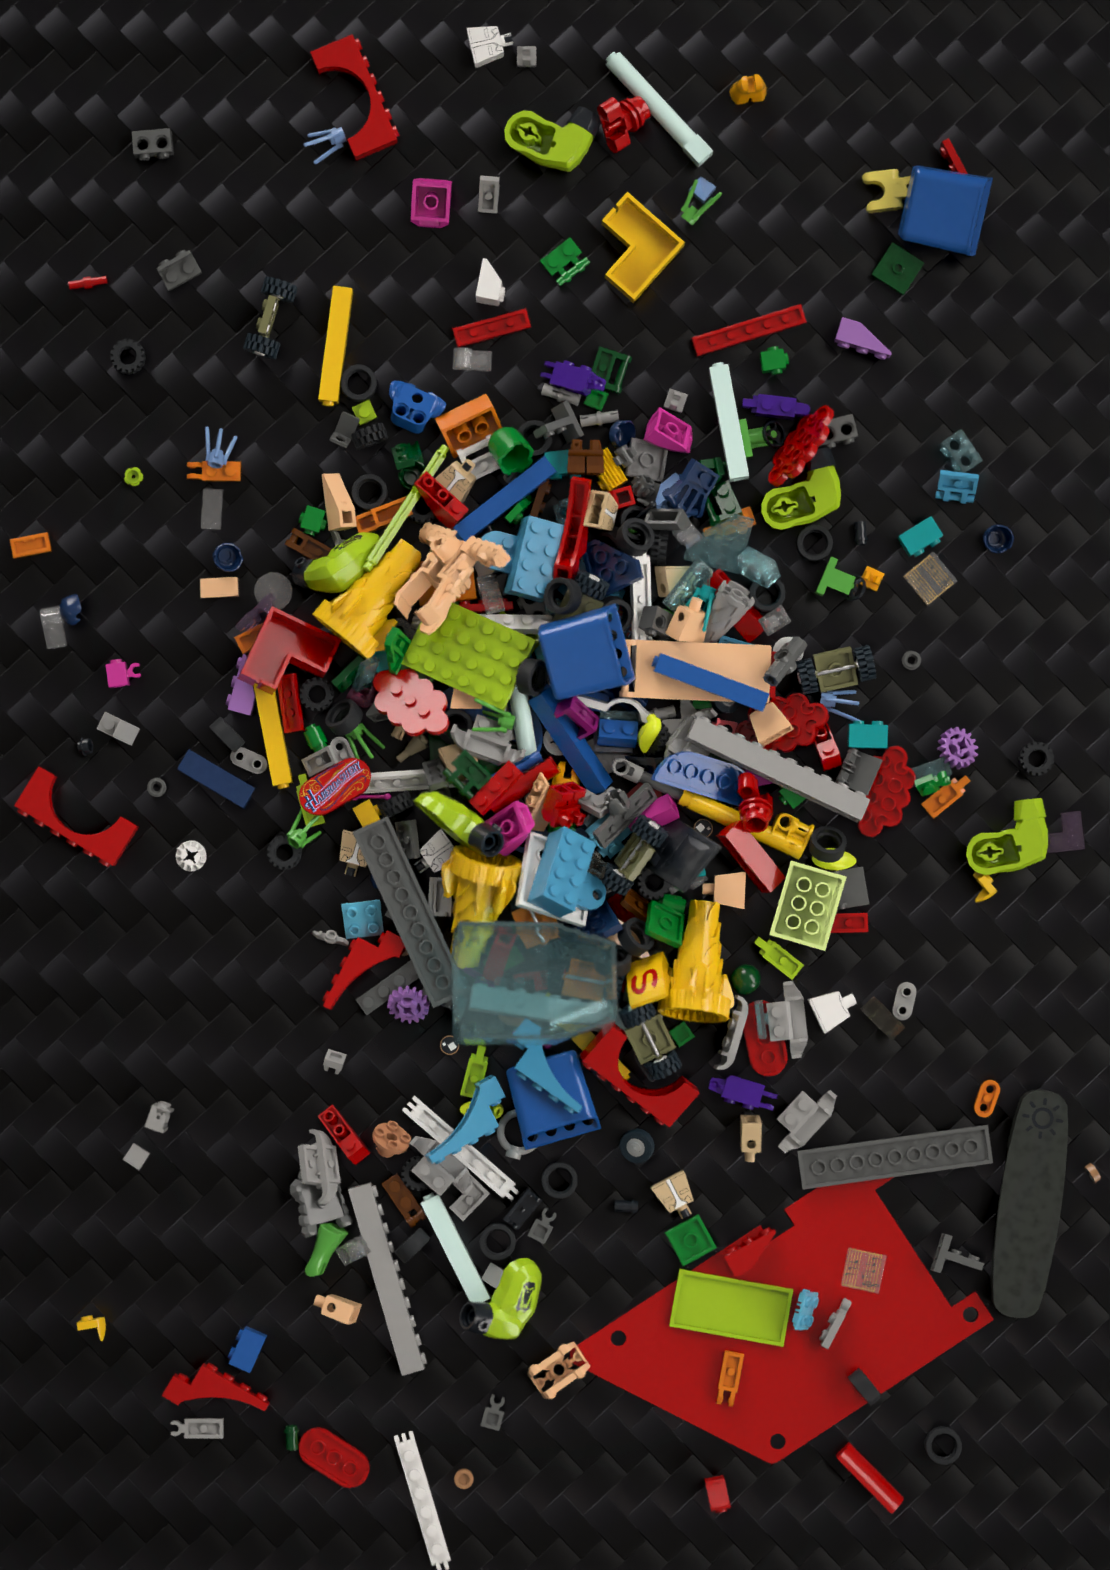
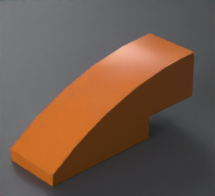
(379, 516)

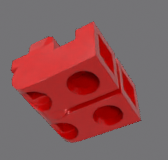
(562, 805)

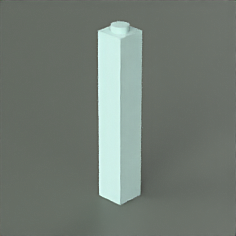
(728, 422)
(454, 1248)

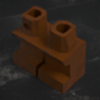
(577, 457)

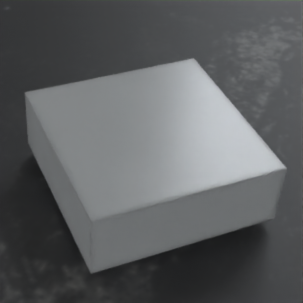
(136, 1156)

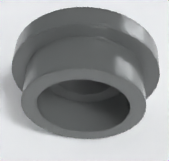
(917, 658)
(150, 787)

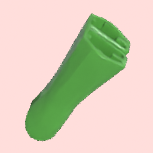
(327, 1240)

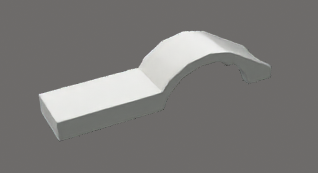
(604, 706)

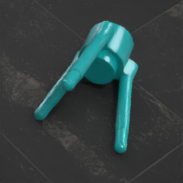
(707, 594)

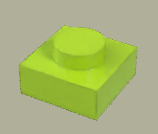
(364, 412)

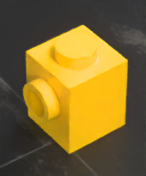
(367, 813)

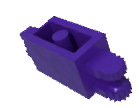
(573, 378)
(776, 406)
(742, 1091)

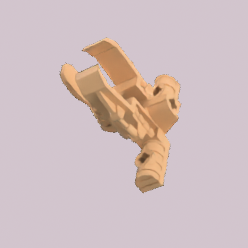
(447, 572)

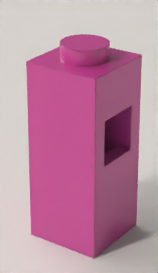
(662, 811)

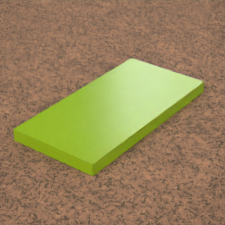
(731, 1307)

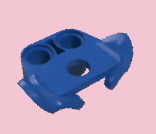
(401, 395)

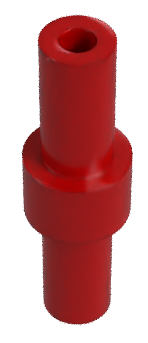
(87, 282)

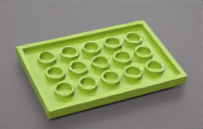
(471, 655)

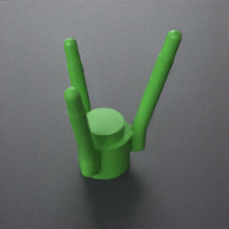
(692, 214)
(505, 718)
(356, 734)
(297, 837)

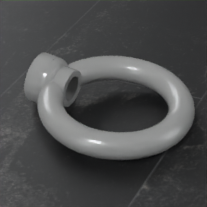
(511, 1151)

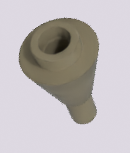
(415, 745)

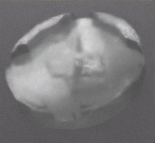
(276, 585)

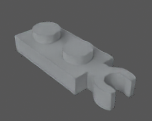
(835, 1322)
(200, 1428)

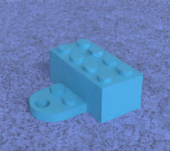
(531, 556)
(563, 875)

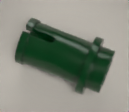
(291, 1437)

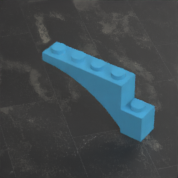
(535, 1067)
(475, 1123)

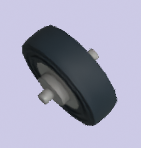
(637, 1145)

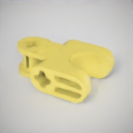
(894, 190)

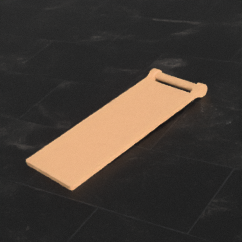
(735, 661)

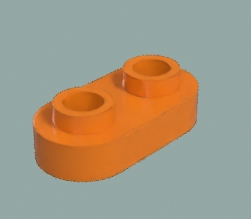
(986, 1098)

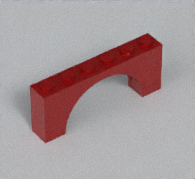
(345, 57)
(37, 802)
(663, 1103)

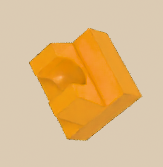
(872, 578)

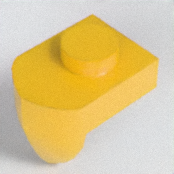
(988, 889)
(89, 1322)

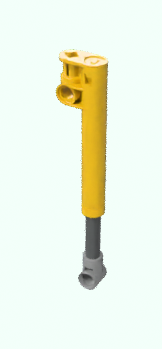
(784, 839)

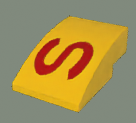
(648, 980)

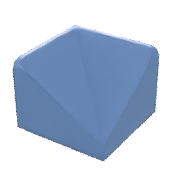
(703, 190)

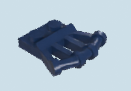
(696, 477)

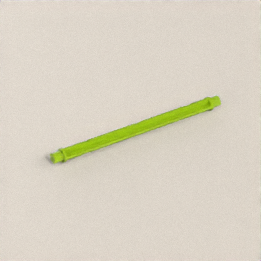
(403, 512)

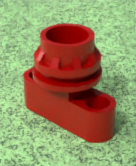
(619, 118)
(755, 809)

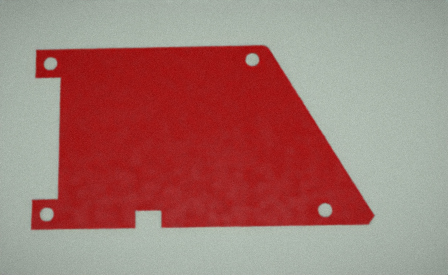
(801, 1385)

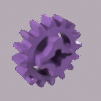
(957, 748)
(406, 1004)

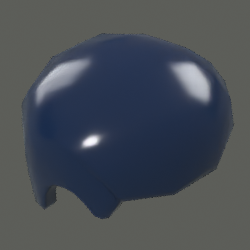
(621, 433)
(998, 538)
(227, 557)
(69, 608)

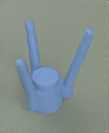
(334, 135)
(216, 458)
(829, 700)

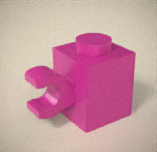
(119, 674)

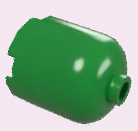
(510, 450)

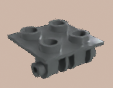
(859, 771)
(854, 889)

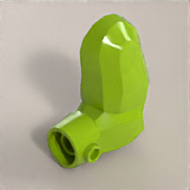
(1013, 847)

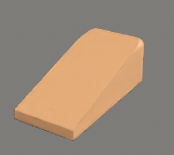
(219, 587)

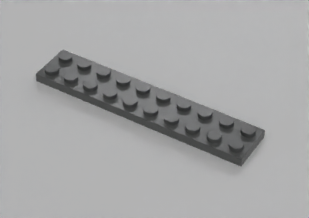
(408, 908)
(894, 1157)

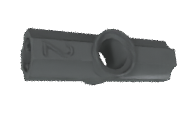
(785, 661)

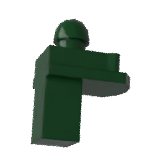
(716, 465)

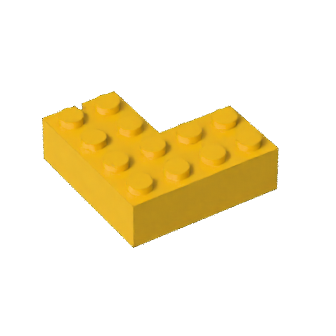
(648, 242)

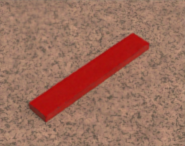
(749, 330)

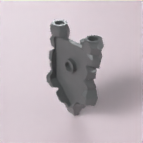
(314, 1213)

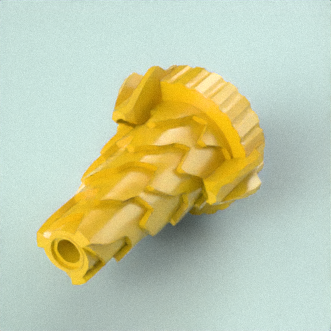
(363, 609)
(479, 884)
(696, 981)

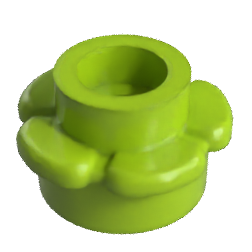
(128, 476)

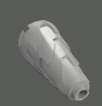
(727, 609)

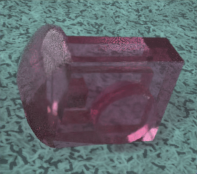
(363, 698)

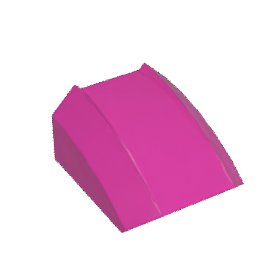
(431, 202)
(668, 432)
(515, 824)

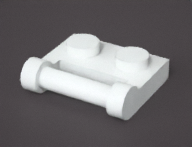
(483, 464)

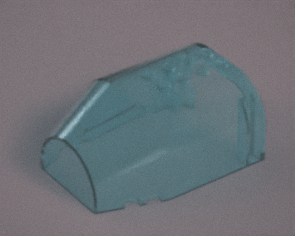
(530, 983)

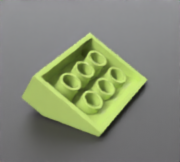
(807, 905)

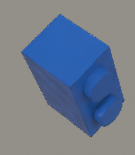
(617, 733)
(247, 1349)

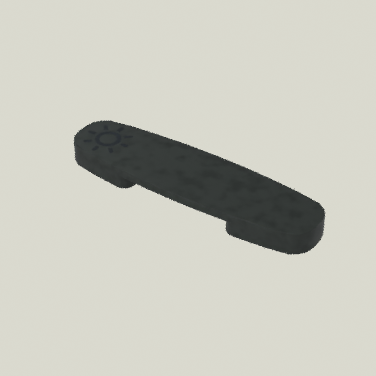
(1029, 1203)

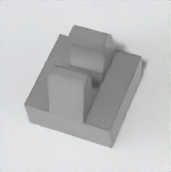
(526, 56)
(675, 400)
(334, 1060)

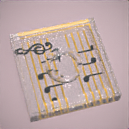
(930, 578)
(863, 1270)

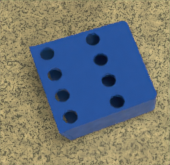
(945, 209)
(583, 653)
(540, 1114)

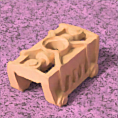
(560, 1380)

